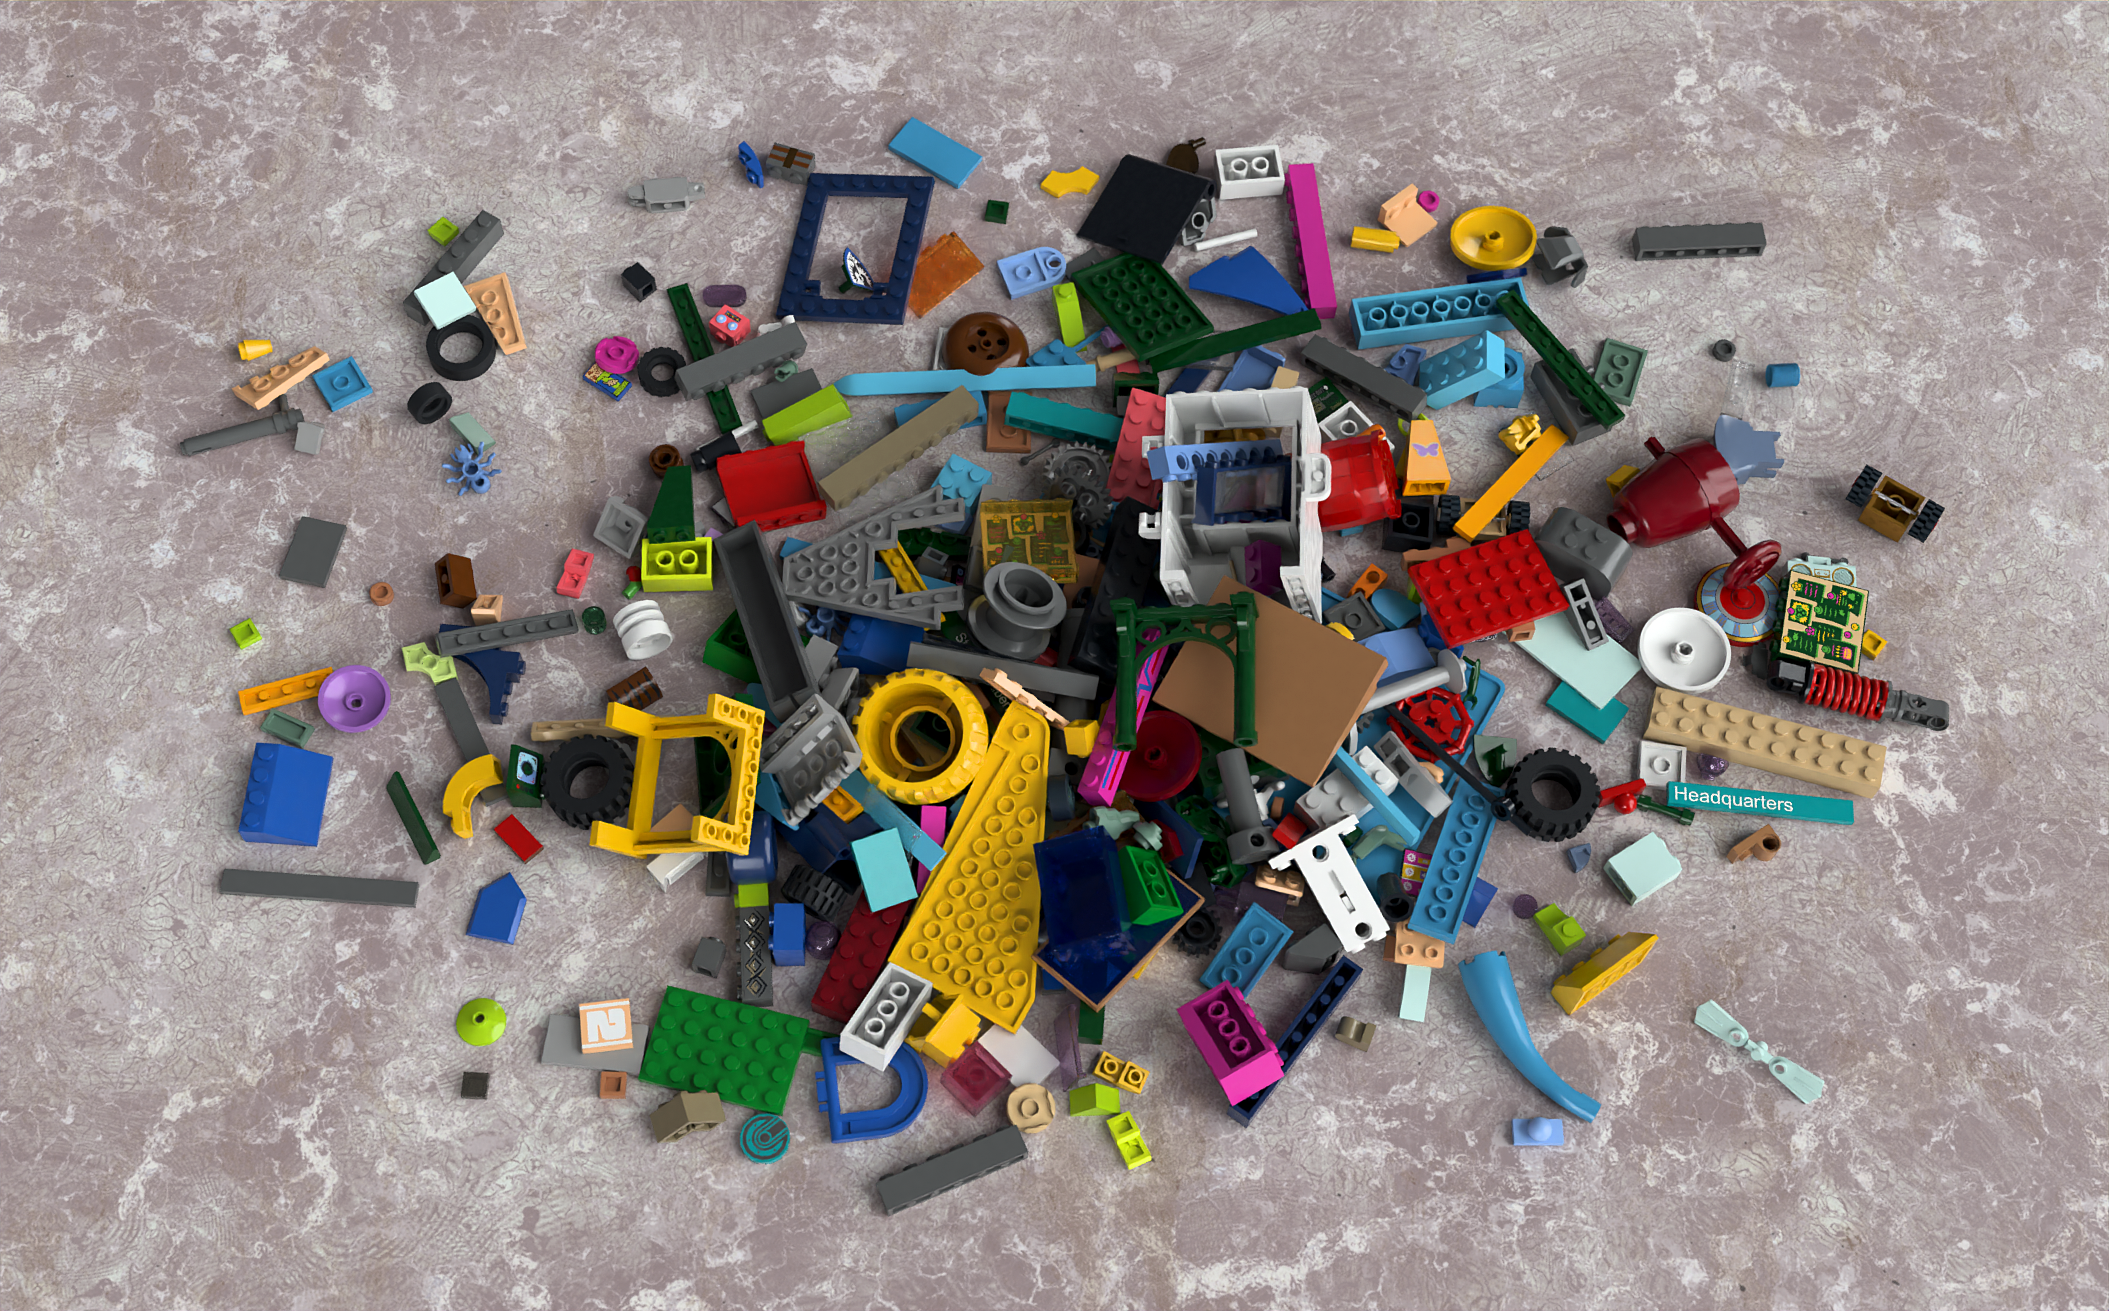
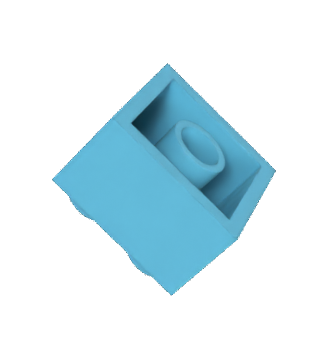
(963, 479)

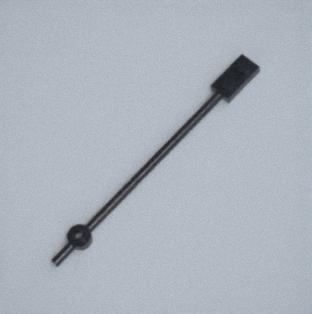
(1501, 806)

